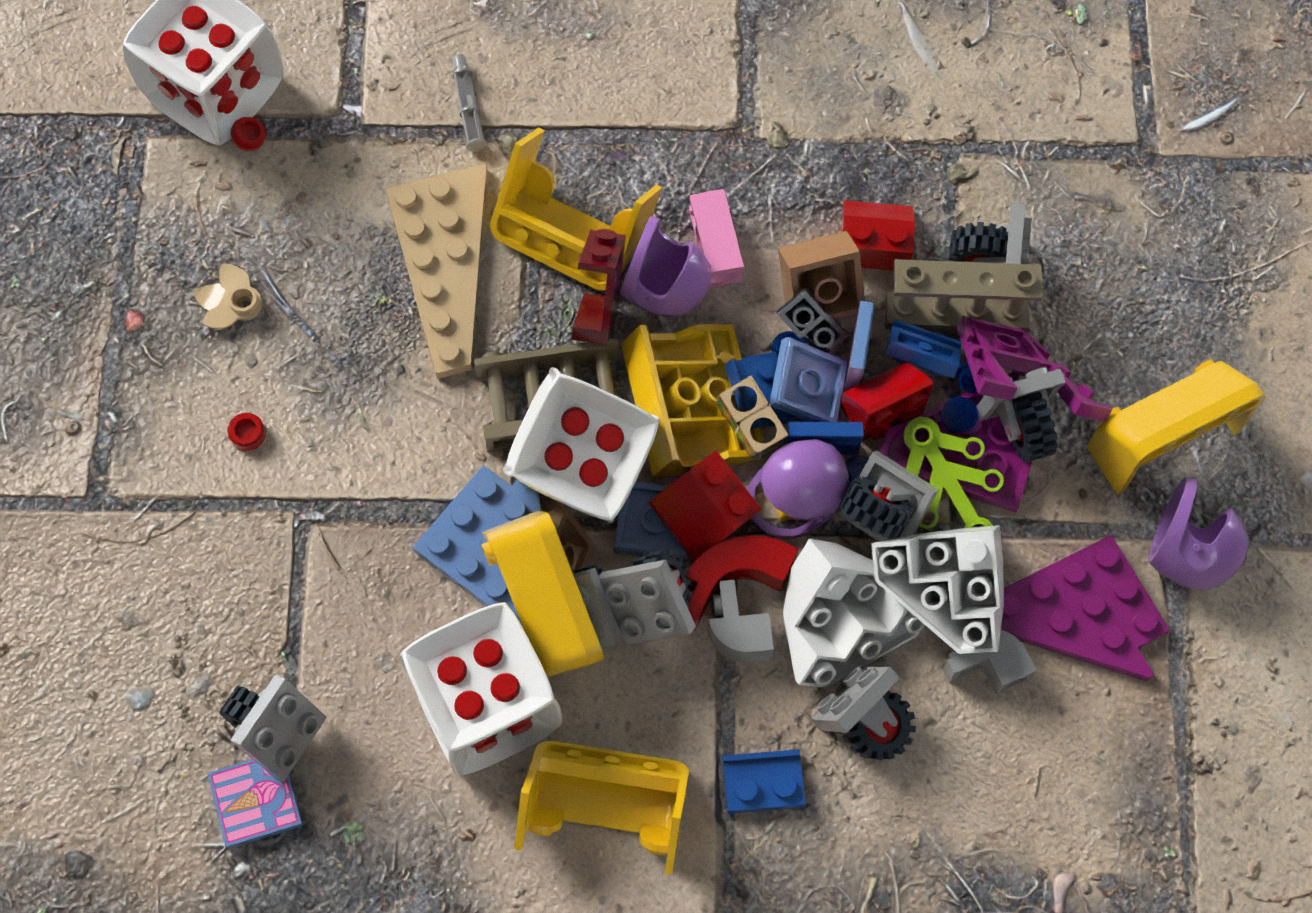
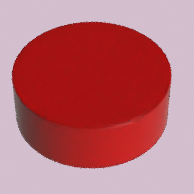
(246, 431)

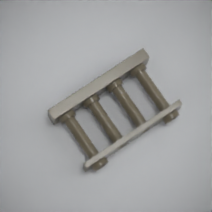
(941, 292)
(494, 365)

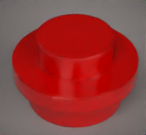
(248, 134)

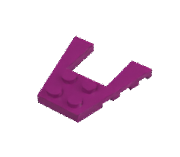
(997, 346)

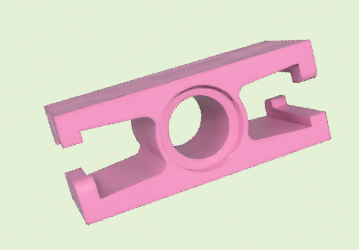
(716, 236)

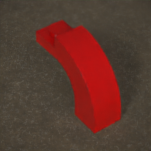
(737, 559)

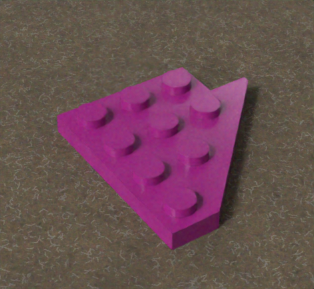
(997, 455)
(1087, 610)

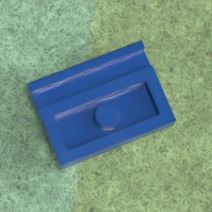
(923, 348)
(762, 369)
(842, 435)
(763, 781)

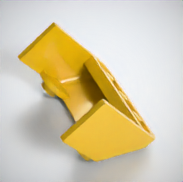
(552, 230)
(1172, 418)
(544, 592)
(604, 791)

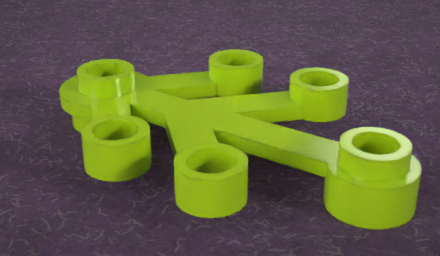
(946, 473)

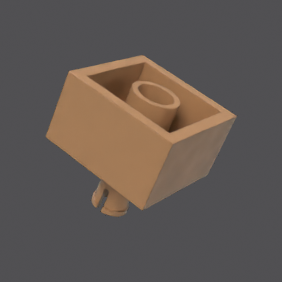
(827, 270)

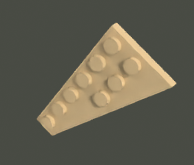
(441, 245)

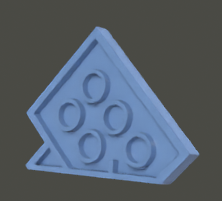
(456, 536)

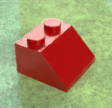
(879, 232)
(704, 505)

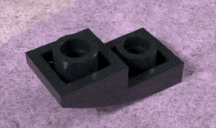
(812, 322)

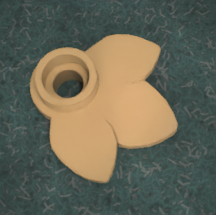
(224, 298)

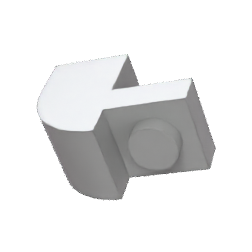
(736, 636)
(1004, 668)

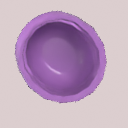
(666, 274)
(803, 482)
(1193, 554)

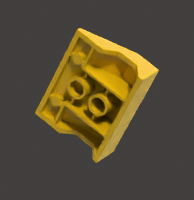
(679, 383)

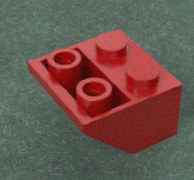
(887, 400)

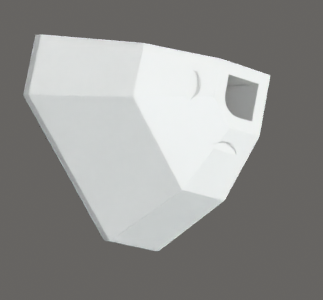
(948, 583)
(839, 615)

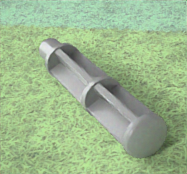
(468, 107)

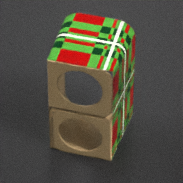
(761, 409)

